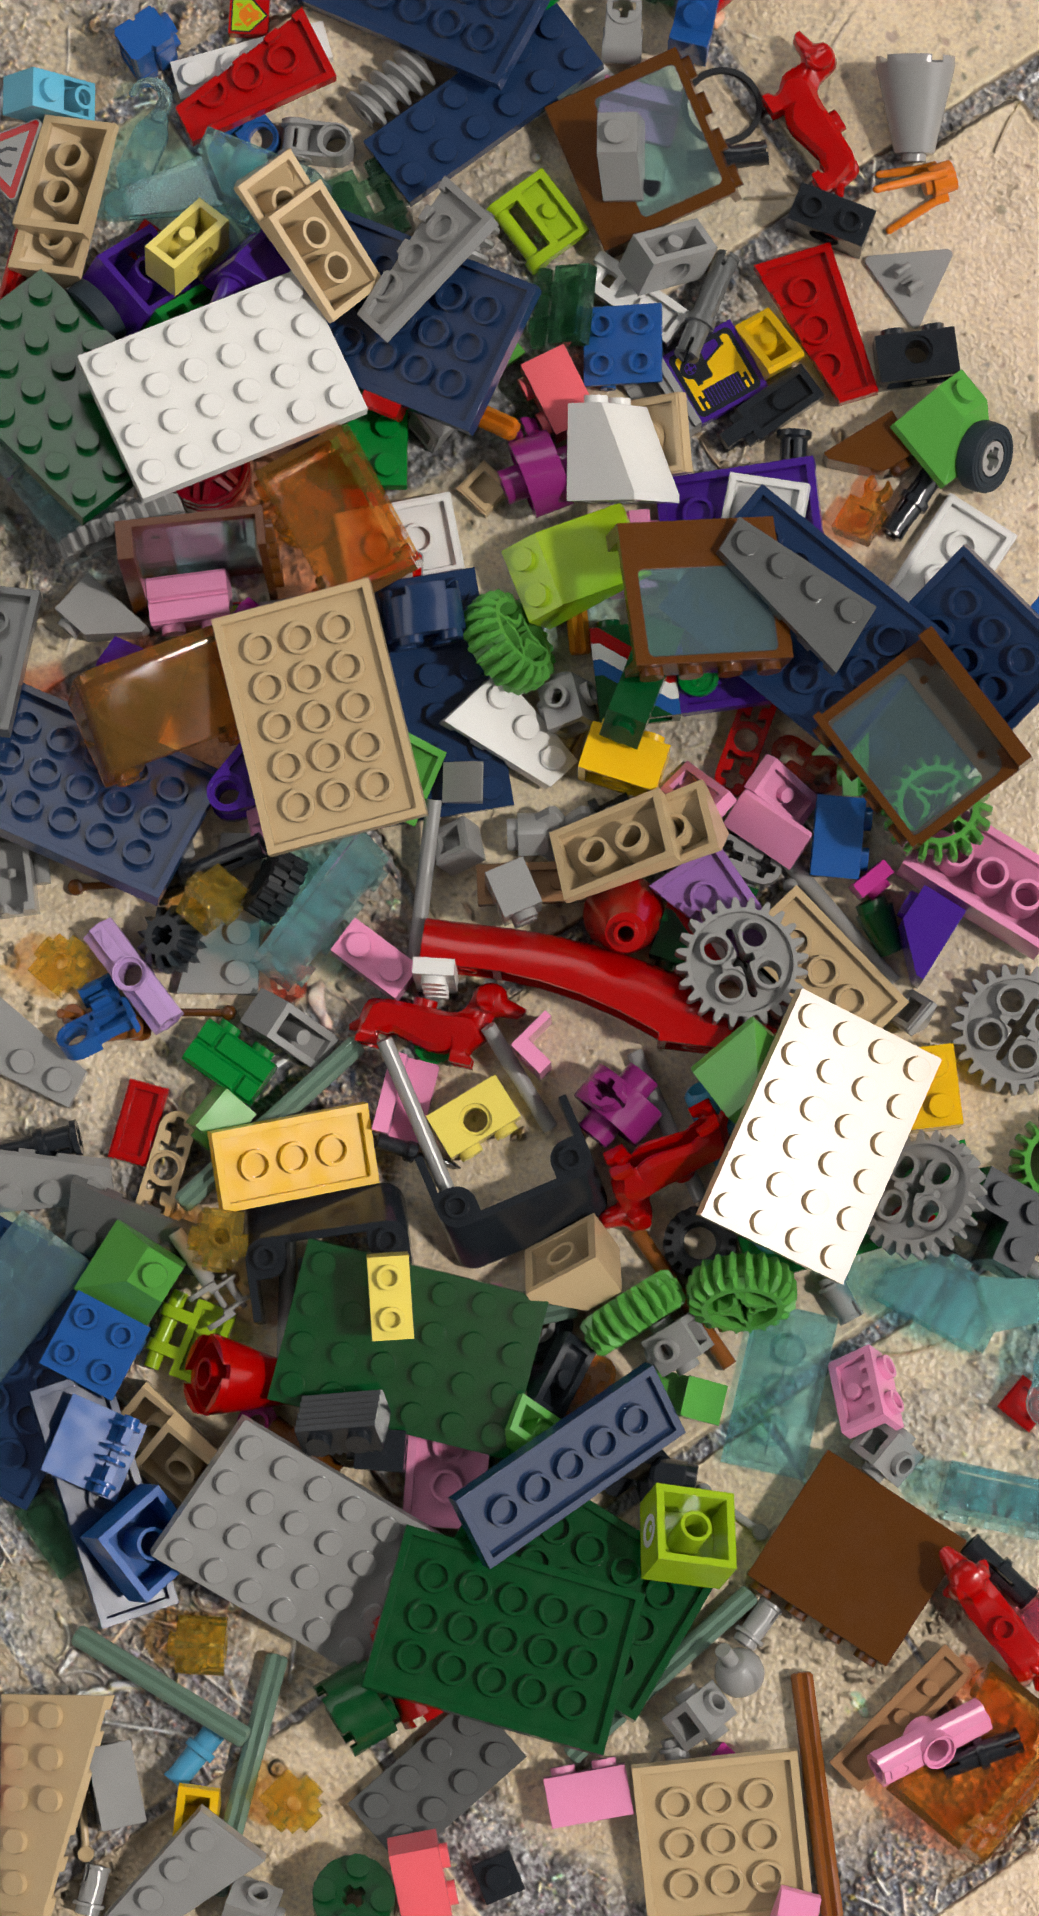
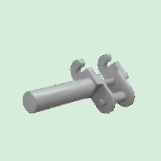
(206, 1280)

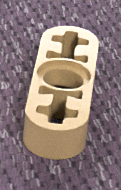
(184, 1142)

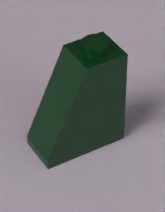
(631, 709)

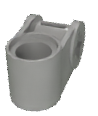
(622, 35)
(313, 139)

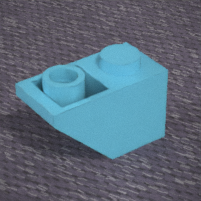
(41, 92)

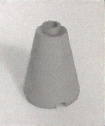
(914, 100)

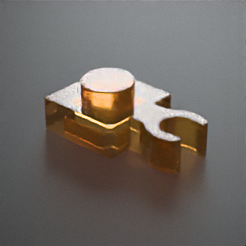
(863, 516)

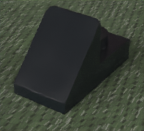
(561, 1373)

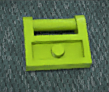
(547, 212)

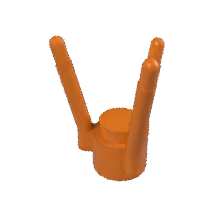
(934, 179)

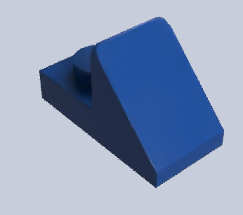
(693, 29)

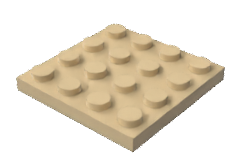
(721, 1832)

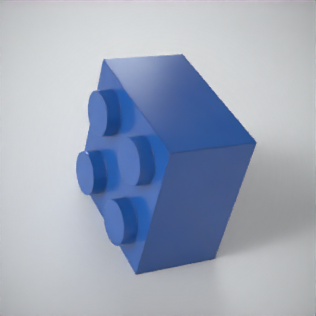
(124, 1541)

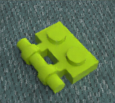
(197, 1322)

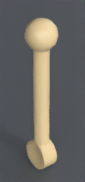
(86, 1852)

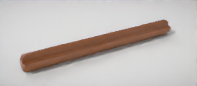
(816, 1793)

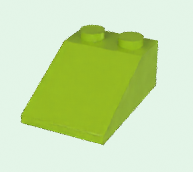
(566, 567)

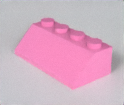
(993, 884)

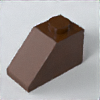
(871, 451)

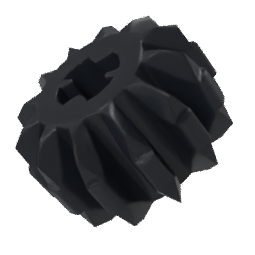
(170, 941)

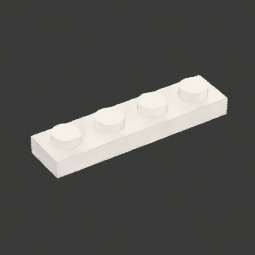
(196, 70)
(435, 977)

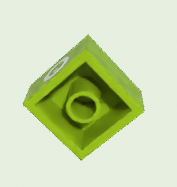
(688, 1536)

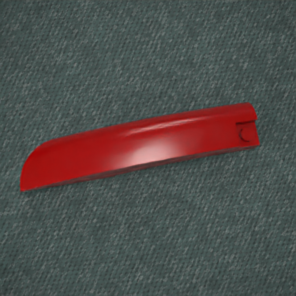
(582, 972)

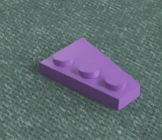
(701, 884)

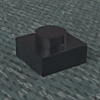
(498, 1877)

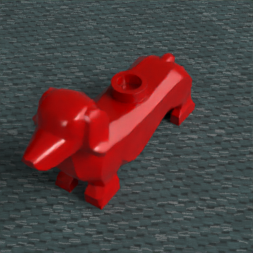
(808, 118)
(436, 1029)
(661, 1164)
(991, 1614)

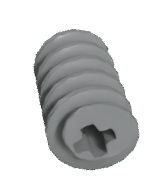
(390, 87)

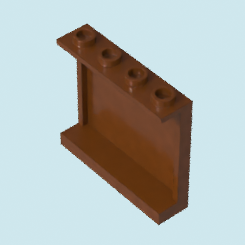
(854, 1560)

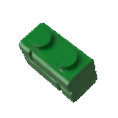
(230, 1061)

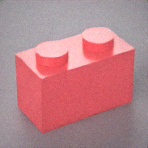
(552, 384)
(419, 1874)

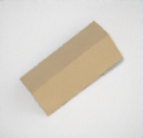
(62, 198)
(309, 234)
(637, 839)
(172, 1448)

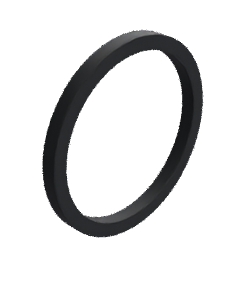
(736, 73)

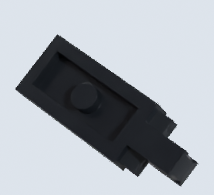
(771, 409)

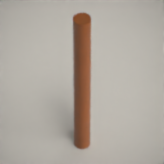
(659, 1262)

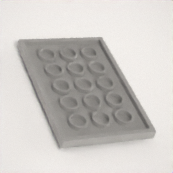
(288, 1541)

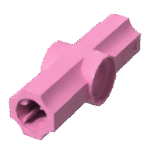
(929, 1742)

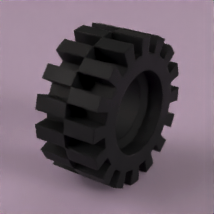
(275, 887)
(674, 1240)

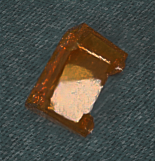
(339, 512)
(153, 705)
(982, 1805)

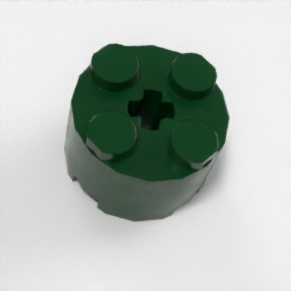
(355, 1710)
(356, 1876)

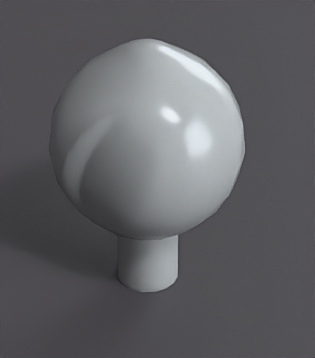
(738, 1671)

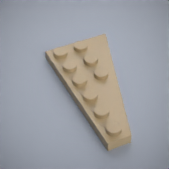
(43, 1790)

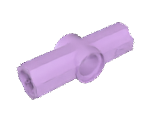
(118, 957)

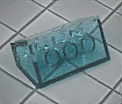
(320, 909)
(34, 1280)
(780, 1394)
(990, 1496)

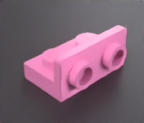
(865, 1391)

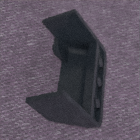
(369, 1209)
(529, 1217)

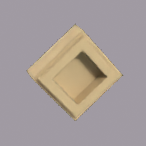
(482, 489)

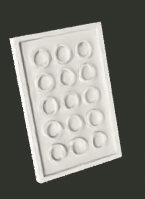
(221, 386)

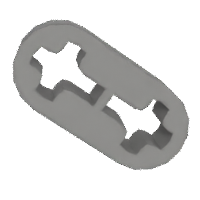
(748, 872)

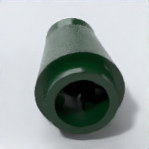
(880, 924)

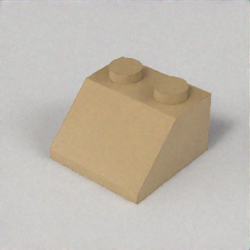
(574, 1266)

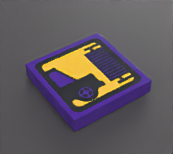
(722, 375)

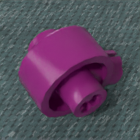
(537, 471)
(618, 1105)

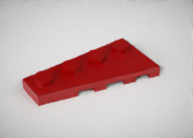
(267, 77)
(818, 311)

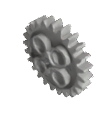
(98, 534)
(706, 974)
(986, 1009)
(924, 1195)

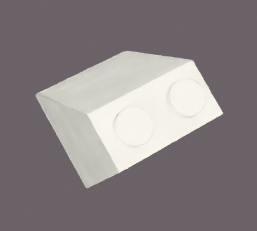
(615, 454)

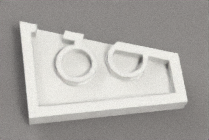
(512, 732)

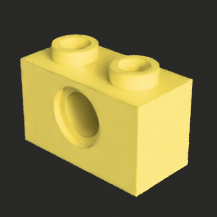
(187, 246)
(485, 1097)
(390, 1296)

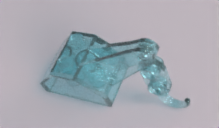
(173, 190)
(962, 1305)

